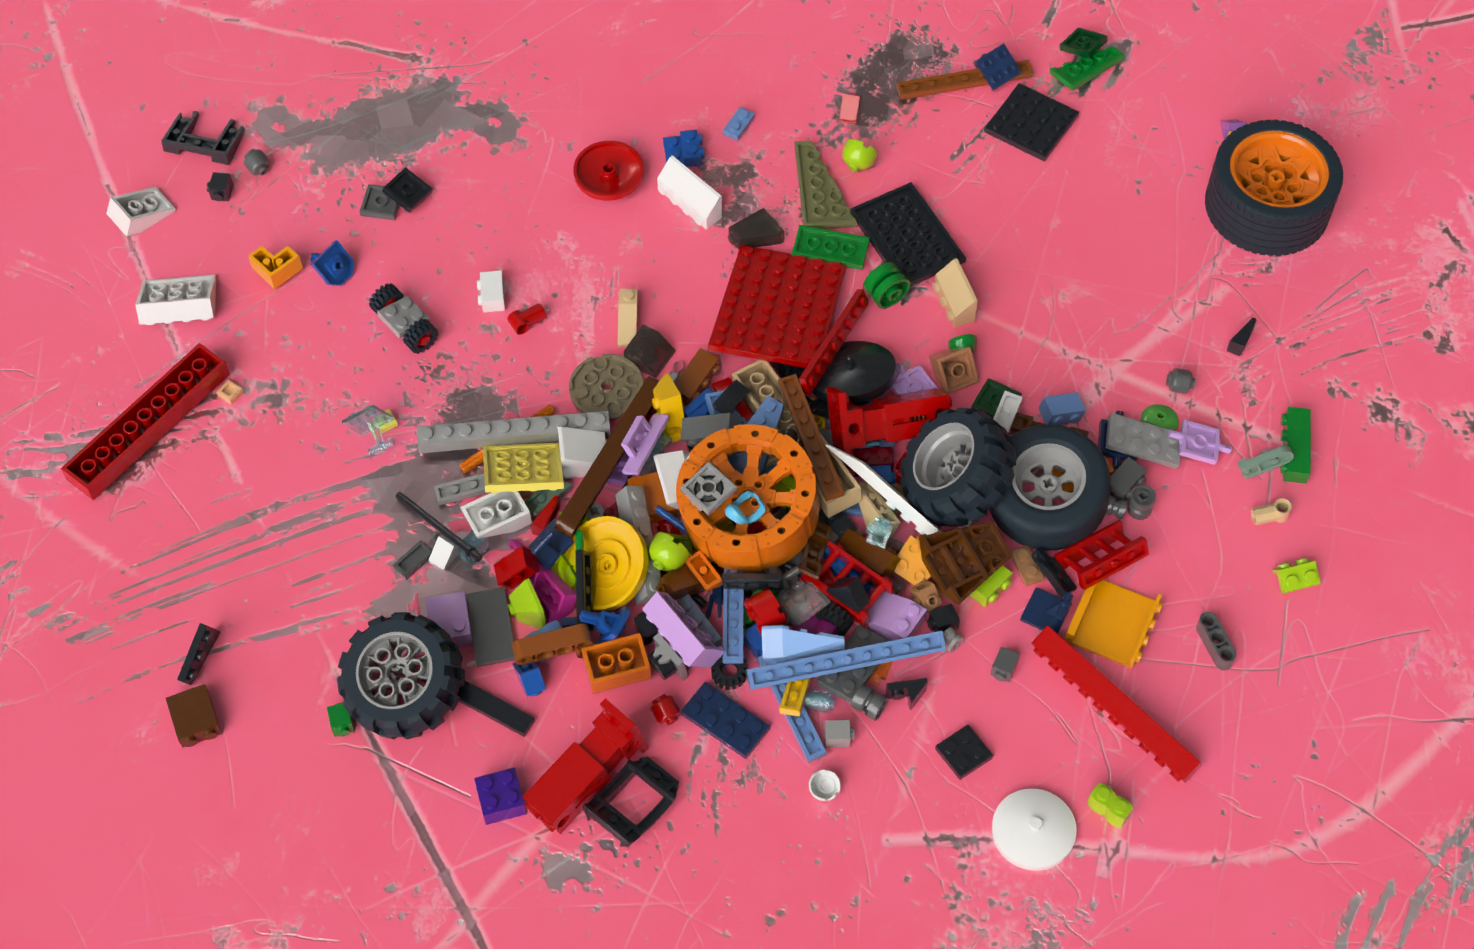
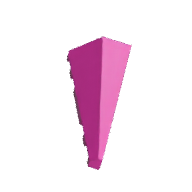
(553, 593)

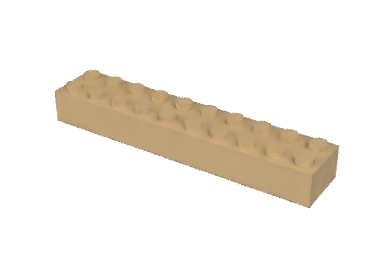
(763, 382)

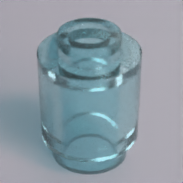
(819, 701)

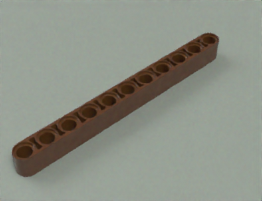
(605, 463)

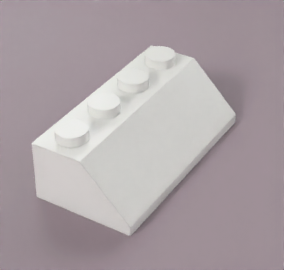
(690, 193)

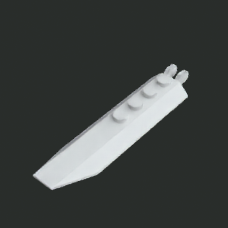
(893, 497)

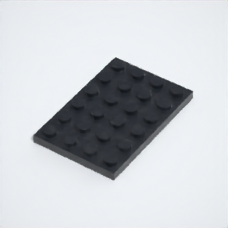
(907, 233)

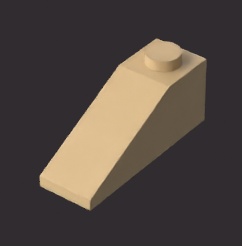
(627, 316)
(875, 506)

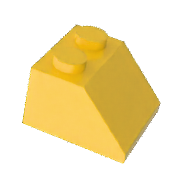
(668, 401)

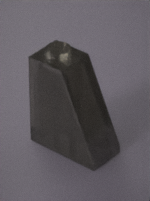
(756, 231)

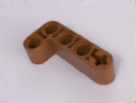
(552, 644)

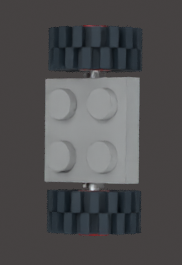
(403, 318)

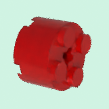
(764, 610)

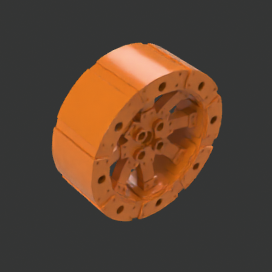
(765, 548)

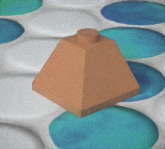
(954, 369)

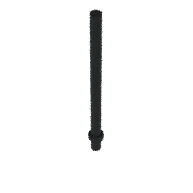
(470, 551)

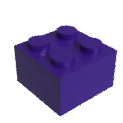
(500, 796)

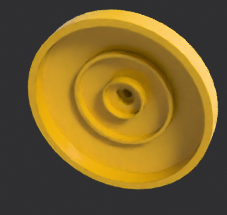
(618, 561)

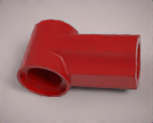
(523, 320)

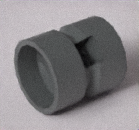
(1141, 502)
(869, 702)

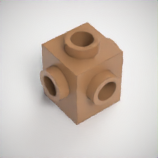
(926, 595)

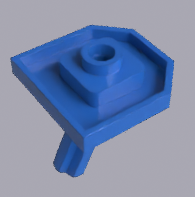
(333, 264)
(607, 623)

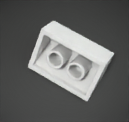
(668, 468)

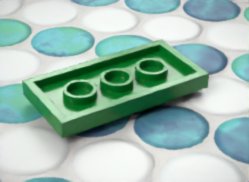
(831, 246)

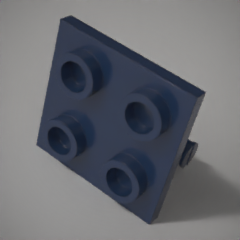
(997, 66)
(550, 545)
(1046, 610)

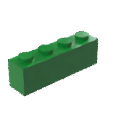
(1297, 437)

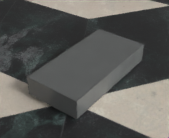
(413, 560)

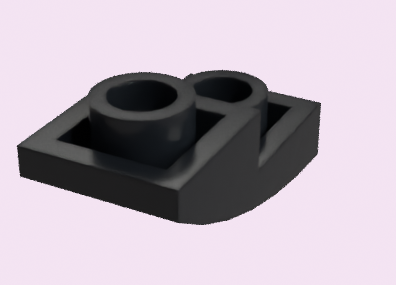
(731, 397)

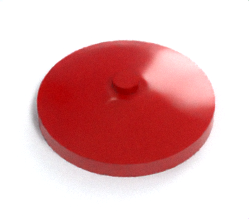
(608, 170)

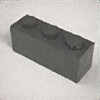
(699, 427)

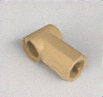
(1270, 512)

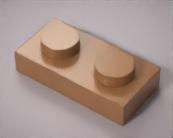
(1026, 566)

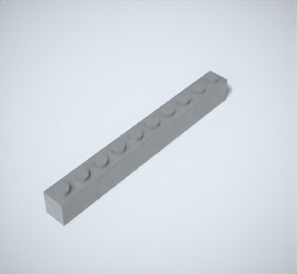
(506, 431)

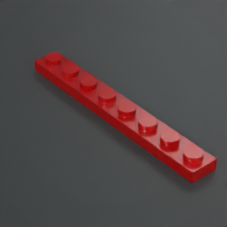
(833, 341)

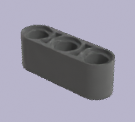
(1216, 632)

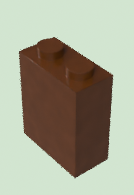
(193, 716)

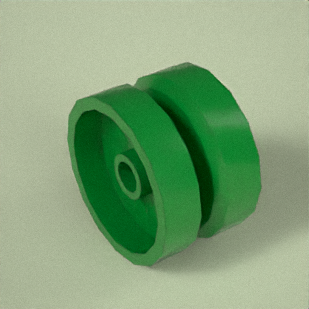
(886, 285)

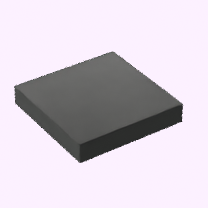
(378, 204)

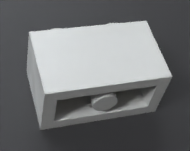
(491, 291)

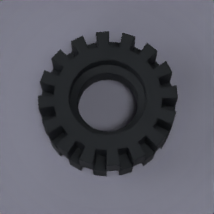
(836, 617)
(732, 680)

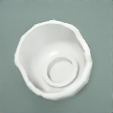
(824, 785)

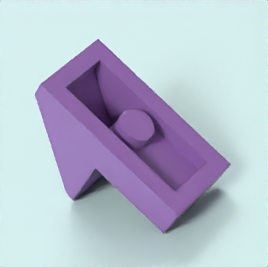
(1230, 125)

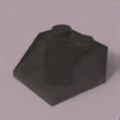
(649, 351)

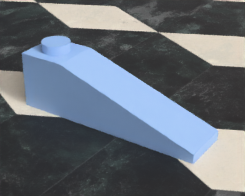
(785, 645)

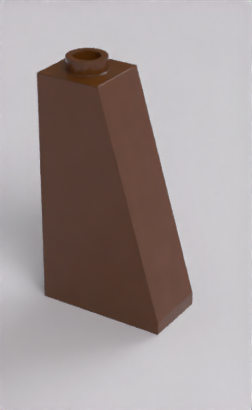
(683, 582)

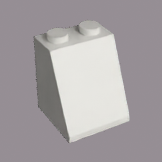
(579, 450)

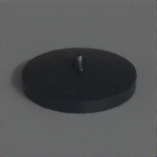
(860, 370)

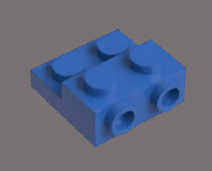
(685, 148)

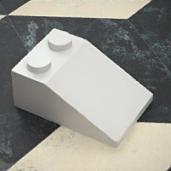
(139, 210)
(497, 514)

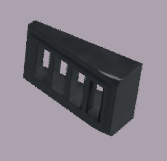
(1240, 340)

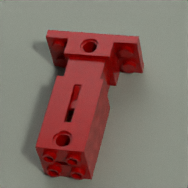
(887, 417)
(584, 769)

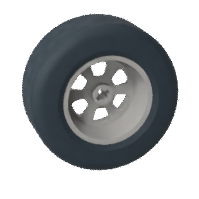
(1050, 525)

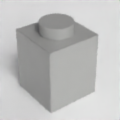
(838, 733)

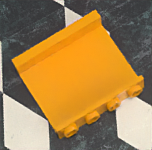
(1113, 622)

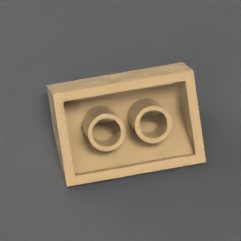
(955, 294)

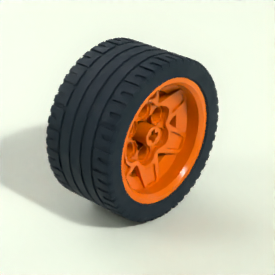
(1278, 166)

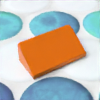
(704, 571)

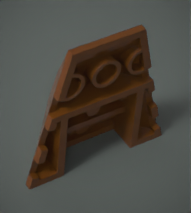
(963, 558)

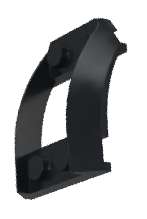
(616, 822)

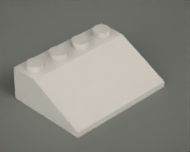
(177, 299)

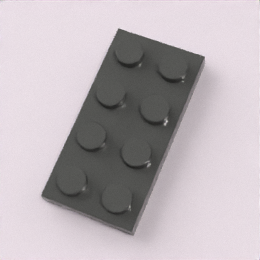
(848, 682)

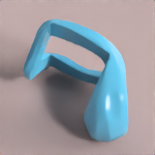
(736, 515)

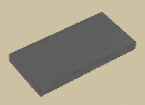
(490, 626)

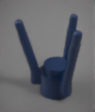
(717, 598)

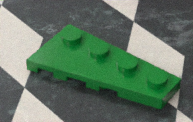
(1085, 69)

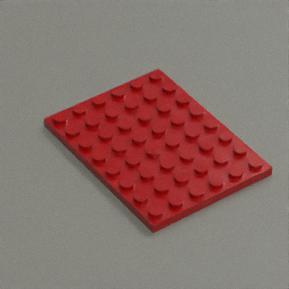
(777, 306)

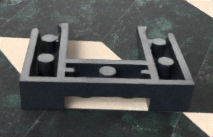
(221, 150)

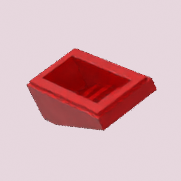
(546, 516)

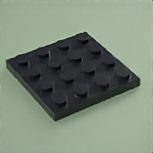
(1031, 122)

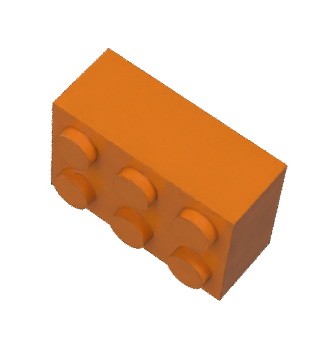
(616, 663)

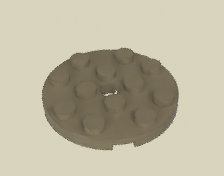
(611, 370)

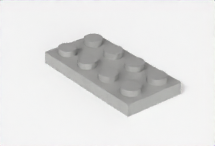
(1142, 441)

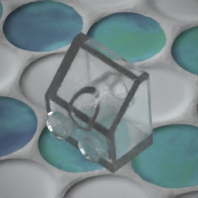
(801, 602)

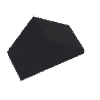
(850, 592)

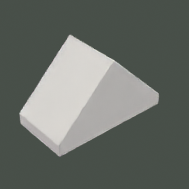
(444, 552)

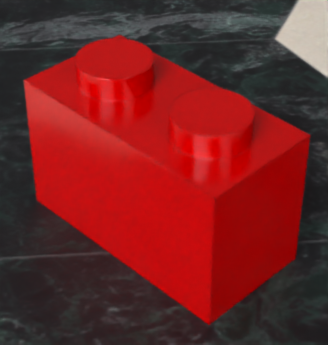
(516, 567)

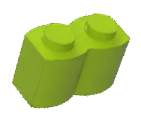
(1113, 807)

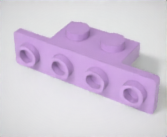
(641, 441)

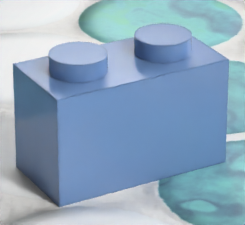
(1062, 409)

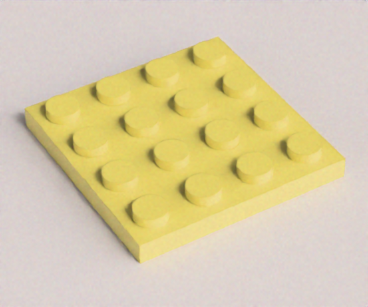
(522, 467)

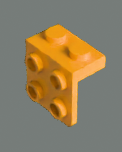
(911, 564)

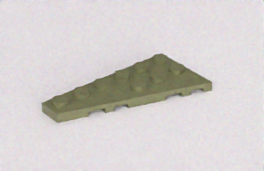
(819, 196)

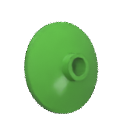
(1153, 412)

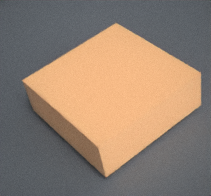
(230, 391)

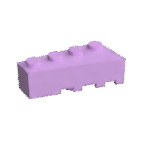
(682, 631)

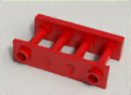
(1107, 565)
(883, 583)

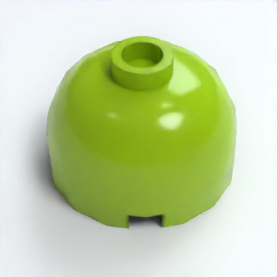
(858, 156)
(666, 553)

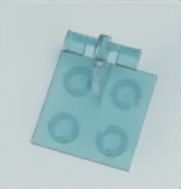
(370, 420)

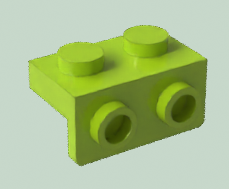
(1297, 575)

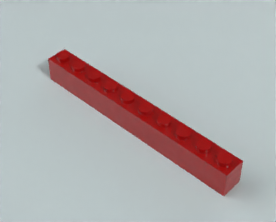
(1116, 704)

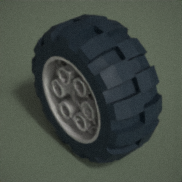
(958, 467)
(423, 705)

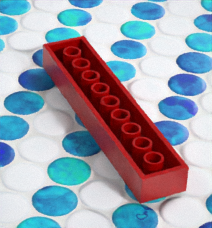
(145, 421)

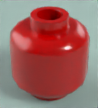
(665, 709)

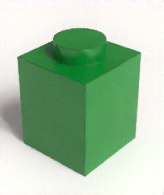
(340, 720)

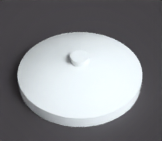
(1034, 829)

